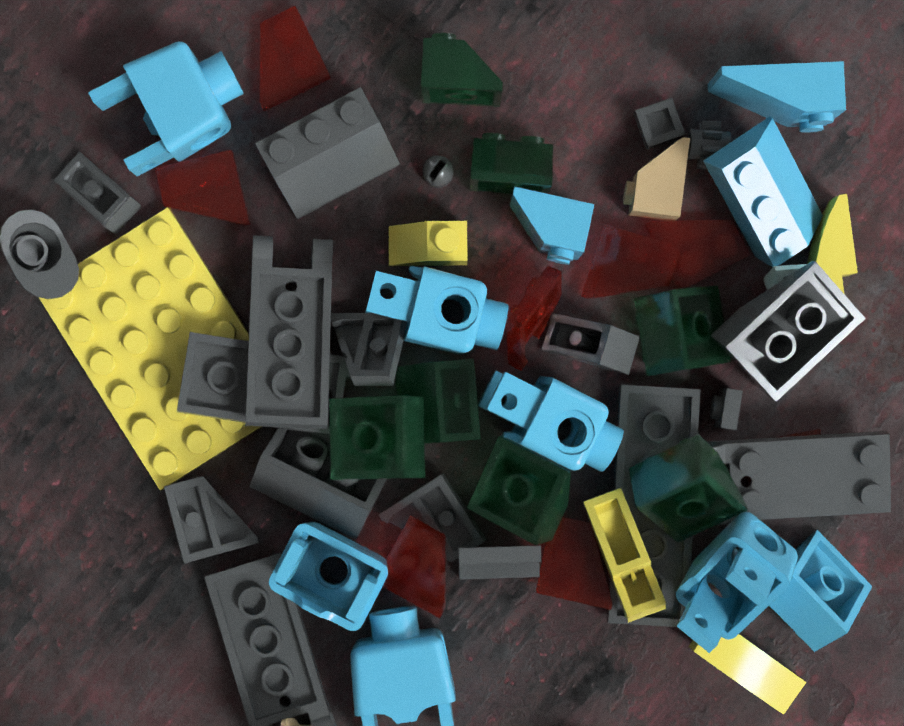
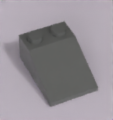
(788, 329)

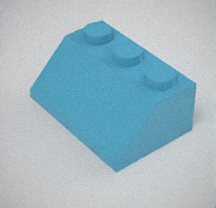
(766, 193)

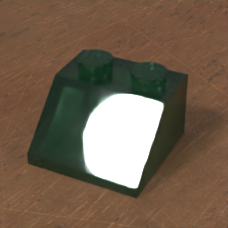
(457, 74)
(506, 164)
(678, 329)
(377, 437)
(686, 489)
(522, 492)

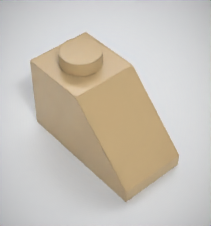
(659, 185)

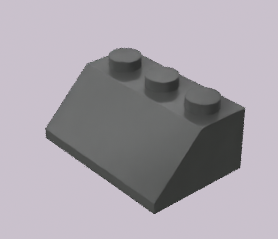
(328, 153)
(298, 474)

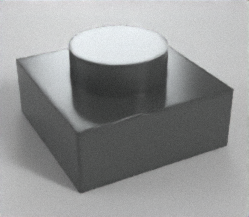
(659, 123)
(726, 408)

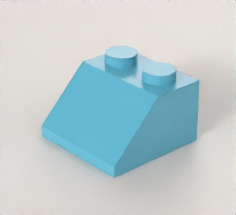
(553, 223)
(821, 594)

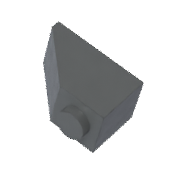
(591, 343)

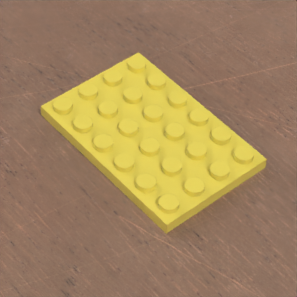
(132, 334)

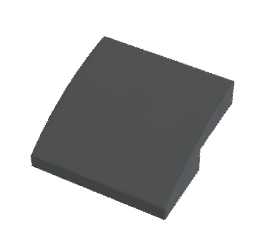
(499, 562)

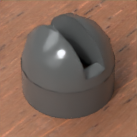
(444, 176)

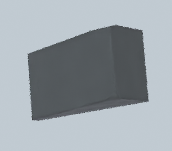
(97, 193)

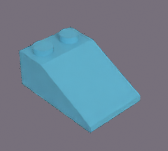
(789, 93)

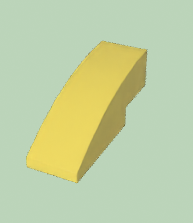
(834, 242)
(625, 555)
(754, 671)

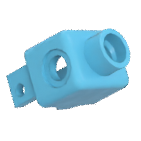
(180, 101)
(421, 304)
(539, 412)
(745, 577)
(300, 580)
(401, 669)

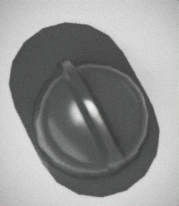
(38, 254)

